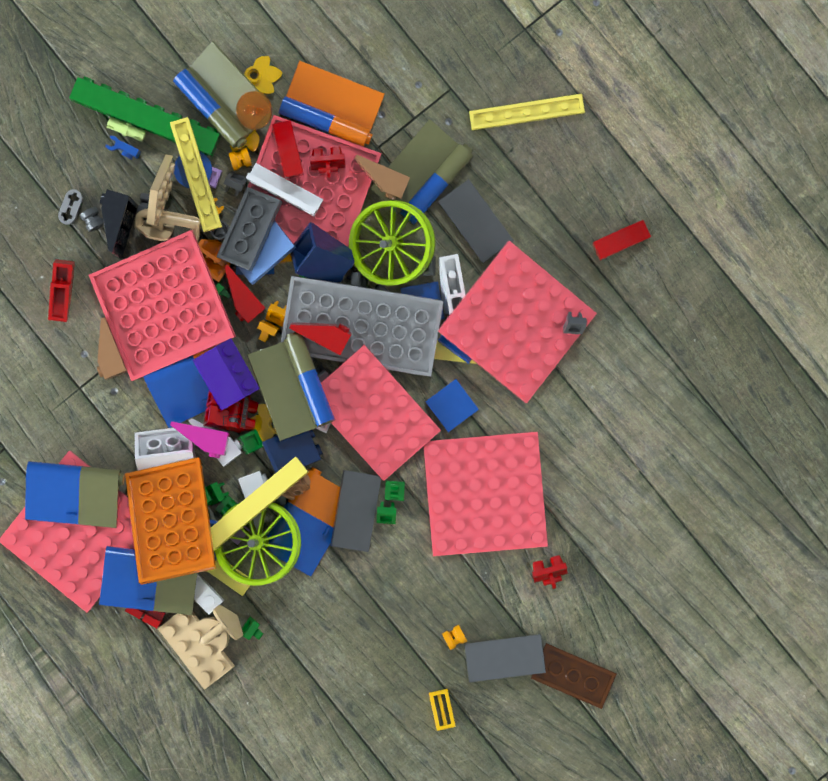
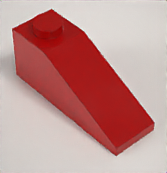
(243, 299)
(327, 335)

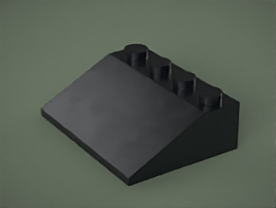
(118, 218)

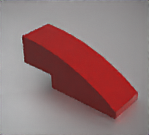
(288, 149)
(621, 240)
(61, 290)

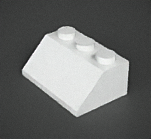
(161, 448)

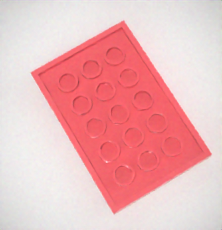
(376, 413)

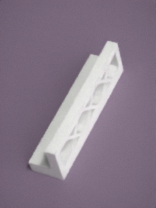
(284, 189)

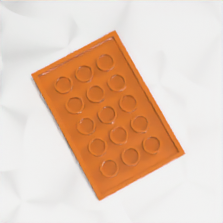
(170, 521)

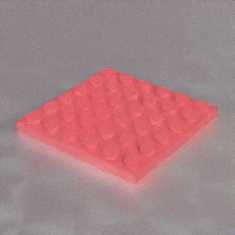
(341, 194)
(162, 305)
(515, 322)
(485, 494)
(68, 553)

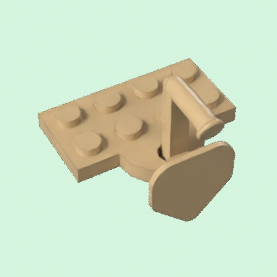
(160, 222)
(201, 644)

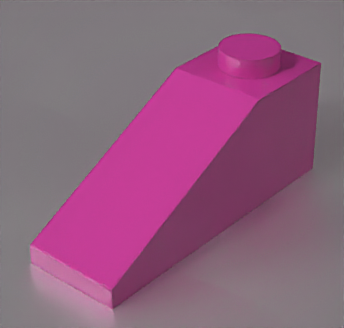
(207, 439)

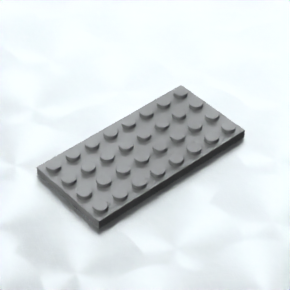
(390, 324)

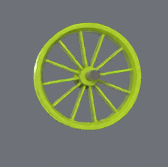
(392, 242)
(259, 543)

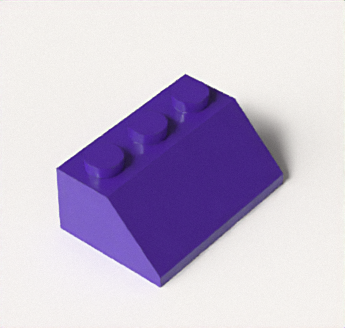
(226, 374)

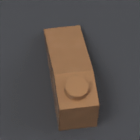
(386, 179)
(109, 357)

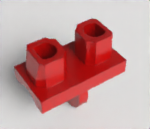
(327, 163)
(551, 574)

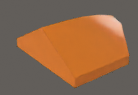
(215, 265)

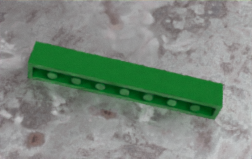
(138, 113)

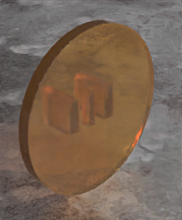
(254, 110)

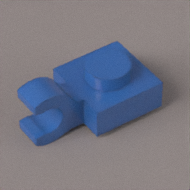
(128, 150)

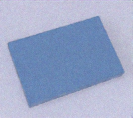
(274, 250)

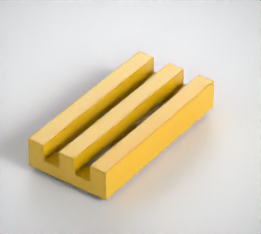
(445, 725)

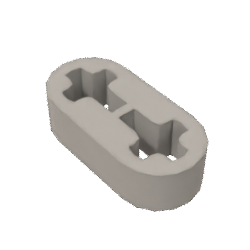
(74, 209)

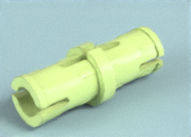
(126, 129)

